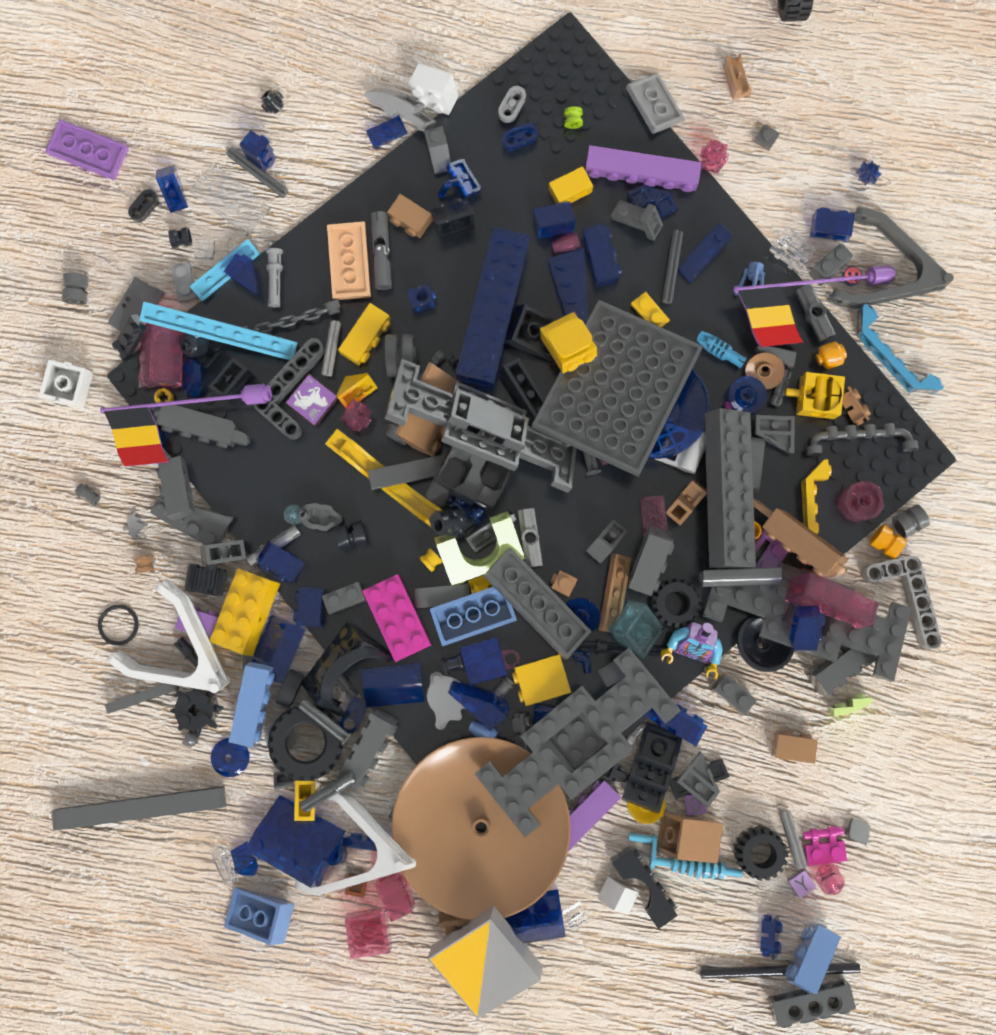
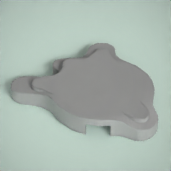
(441, 702)

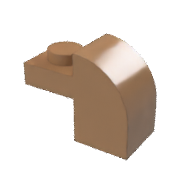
(686, 502)

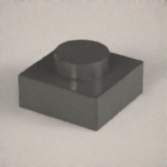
(766, 137)

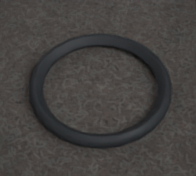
(136, 623)

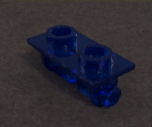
(770, 944)

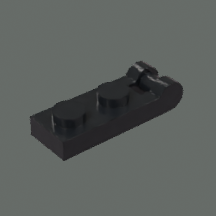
(130, 337)

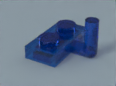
(461, 177)

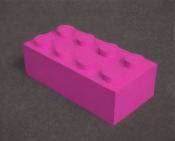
(397, 618)

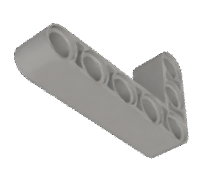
(912, 595)

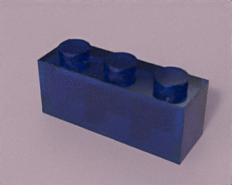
(601, 255)

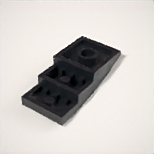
(652, 768)

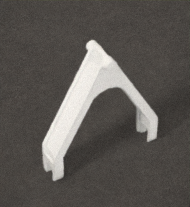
(209, 672)
(390, 855)

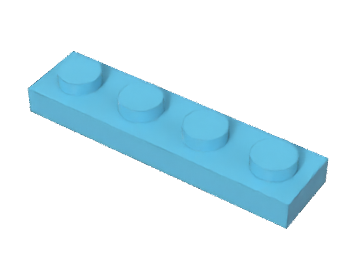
(215, 276)

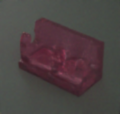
(653, 512)

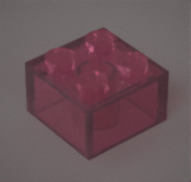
(368, 933)

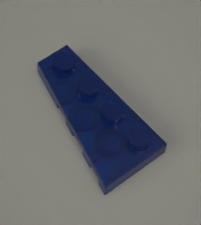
(570, 280)

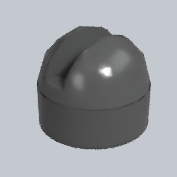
(190, 739)

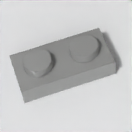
(183, 278)

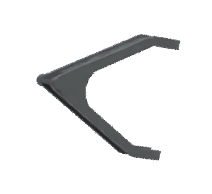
(930, 274)

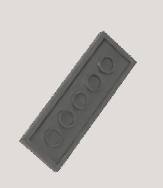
(537, 603)

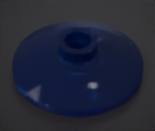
(752, 387)
(591, 618)
(239, 762)

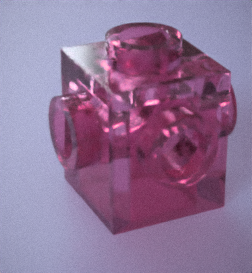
(714, 156)
(356, 415)

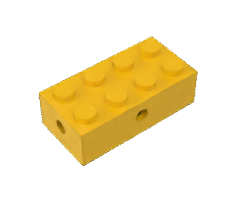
(244, 612)

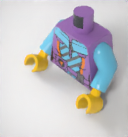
(698, 643)

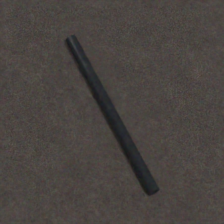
(770, 971)

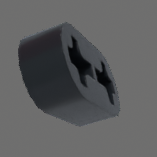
(144, 206)

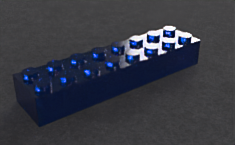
(493, 307)

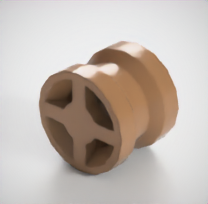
(144, 564)

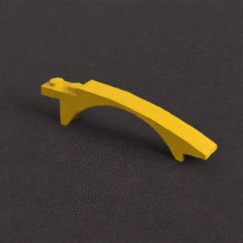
(364, 462)

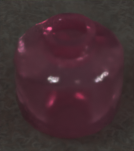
(829, 879)

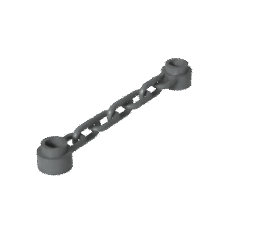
(332, 307)

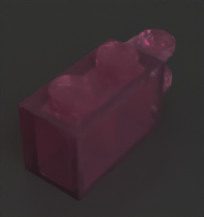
(395, 896)

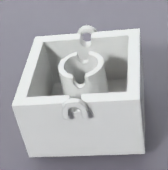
(434, 88)
(65, 384)

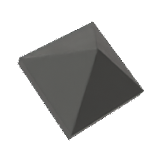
(282, 781)

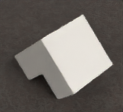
(617, 895)

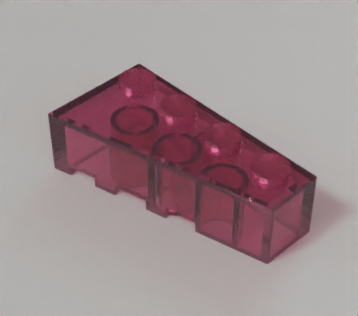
(832, 599)

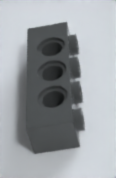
(782, 1002)

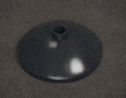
(766, 659)

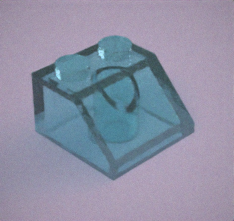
(636, 628)

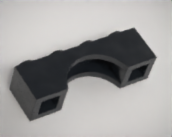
(658, 907)

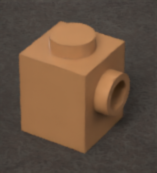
(563, 583)

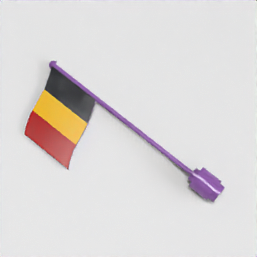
(770, 311)
(138, 434)

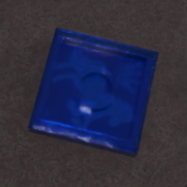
(483, 661)

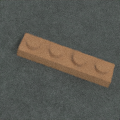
(615, 590)

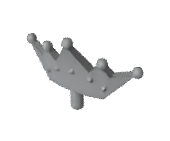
(134, 526)

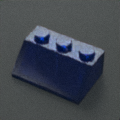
(279, 646)
(393, 685)
(540, 920)

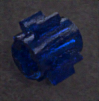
(870, 168)

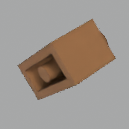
(409, 216)
(795, 748)

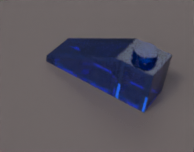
(705, 252)
(482, 704)

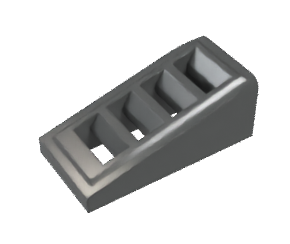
(786, 356)

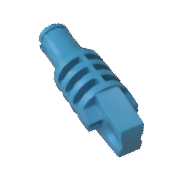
(719, 348)

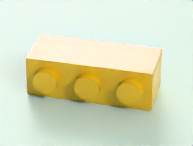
(365, 334)

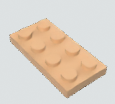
(348, 260)

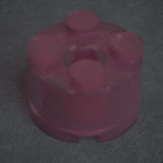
(872, 501)

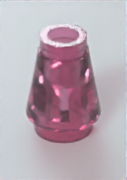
(566, 243)

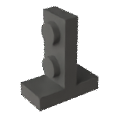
(639, 218)

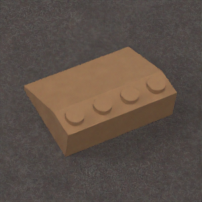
(421, 433)

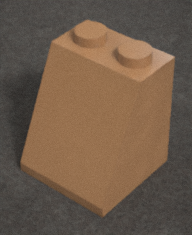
(689, 837)

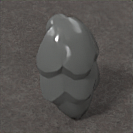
(319, 516)

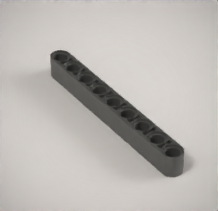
(139, 808)

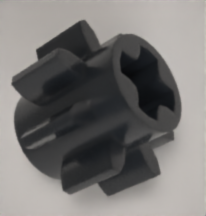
(272, 101)

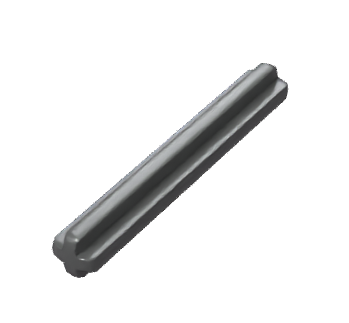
(257, 172)
(672, 267)

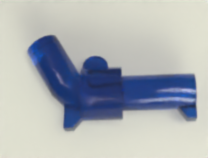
(583, 657)

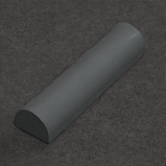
(740, 577)

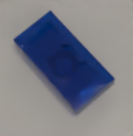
(386, 132)

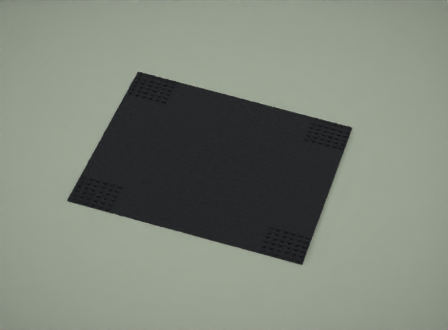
(272, 472)

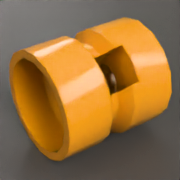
(891, 544)

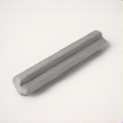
(331, 347)
(793, 839)

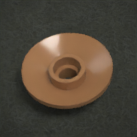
(771, 377)

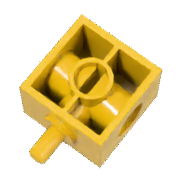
(819, 395)

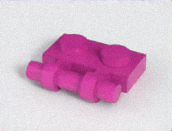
(824, 852)

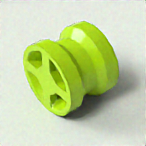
(573, 117)

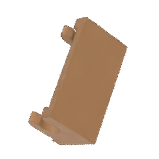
(736, 77)

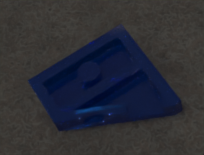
(358, 841)

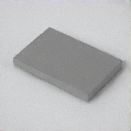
(655, 103)

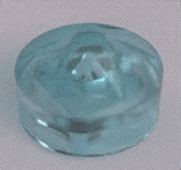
(291, 514)

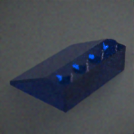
(295, 847)

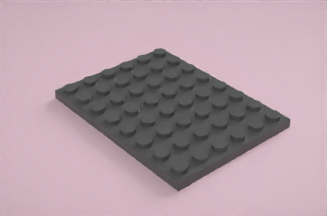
(624, 394)

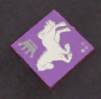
(312, 400)

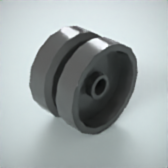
(395, 353)

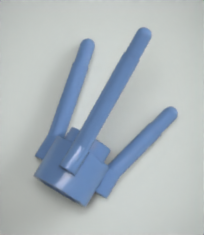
(755, 273)

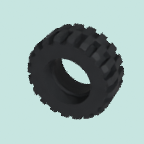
(286, 762)

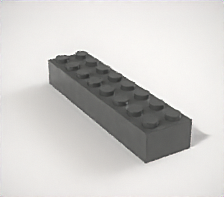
(729, 489)

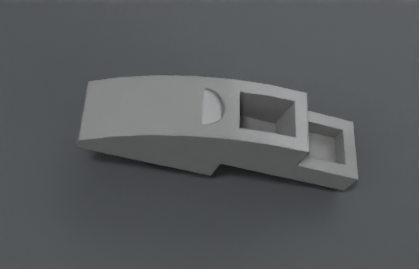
(396, 103)

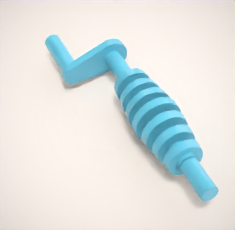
(689, 866)

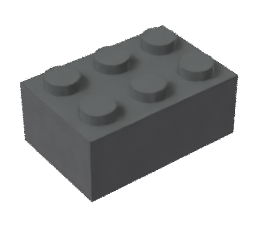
(651, 560)

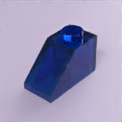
(171, 188)
(243, 272)

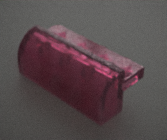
(160, 358)

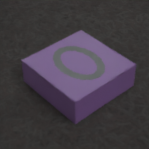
(693, 805)

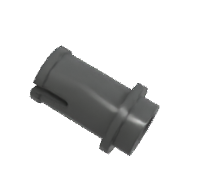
(83, 491)
(503, 687)

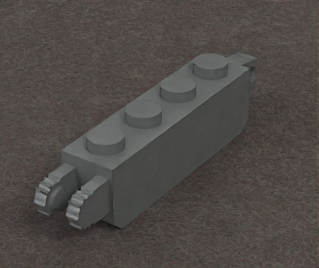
(199, 424)

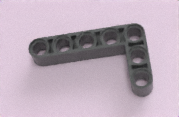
(287, 386)

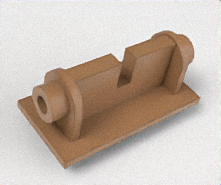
(859, 412)

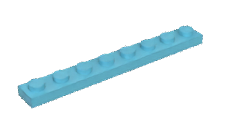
(217, 331)

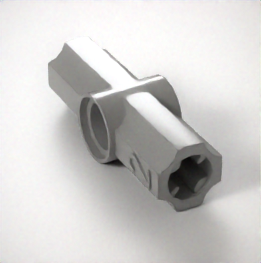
(528, 525)

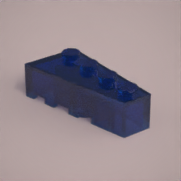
(682, 725)

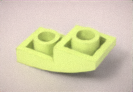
(854, 704)

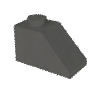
(437, 149)
(606, 541)

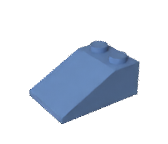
(259, 916)

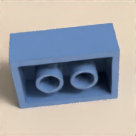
(812, 958)

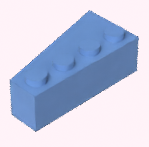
(252, 704)

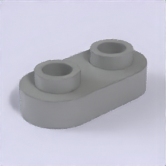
(511, 105)

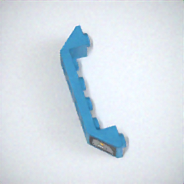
(893, 364)

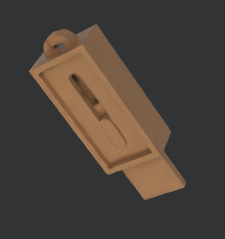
(803, 541)

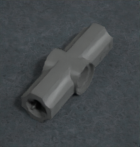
(821, 323)

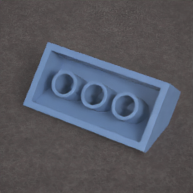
(471, 615)

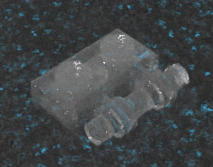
(796, 246)

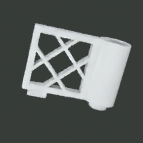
(689, 459)

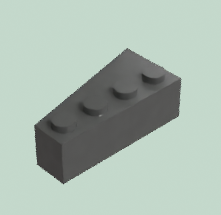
(834, 674)
(369, 746)

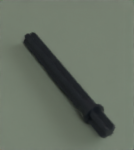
(612, 647)

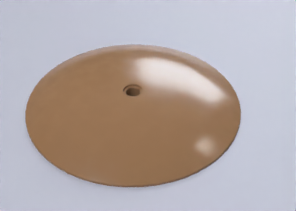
(456, 863)

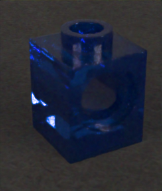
(417, 305)

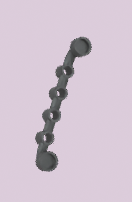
(869, 432)

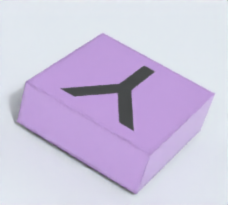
(801, 883)

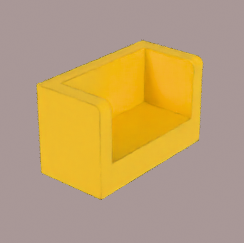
(571, 186)

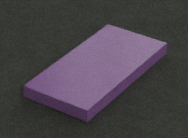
(87, 150)

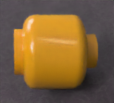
(831, 355)

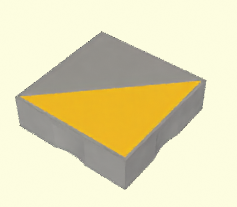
(485, 963)

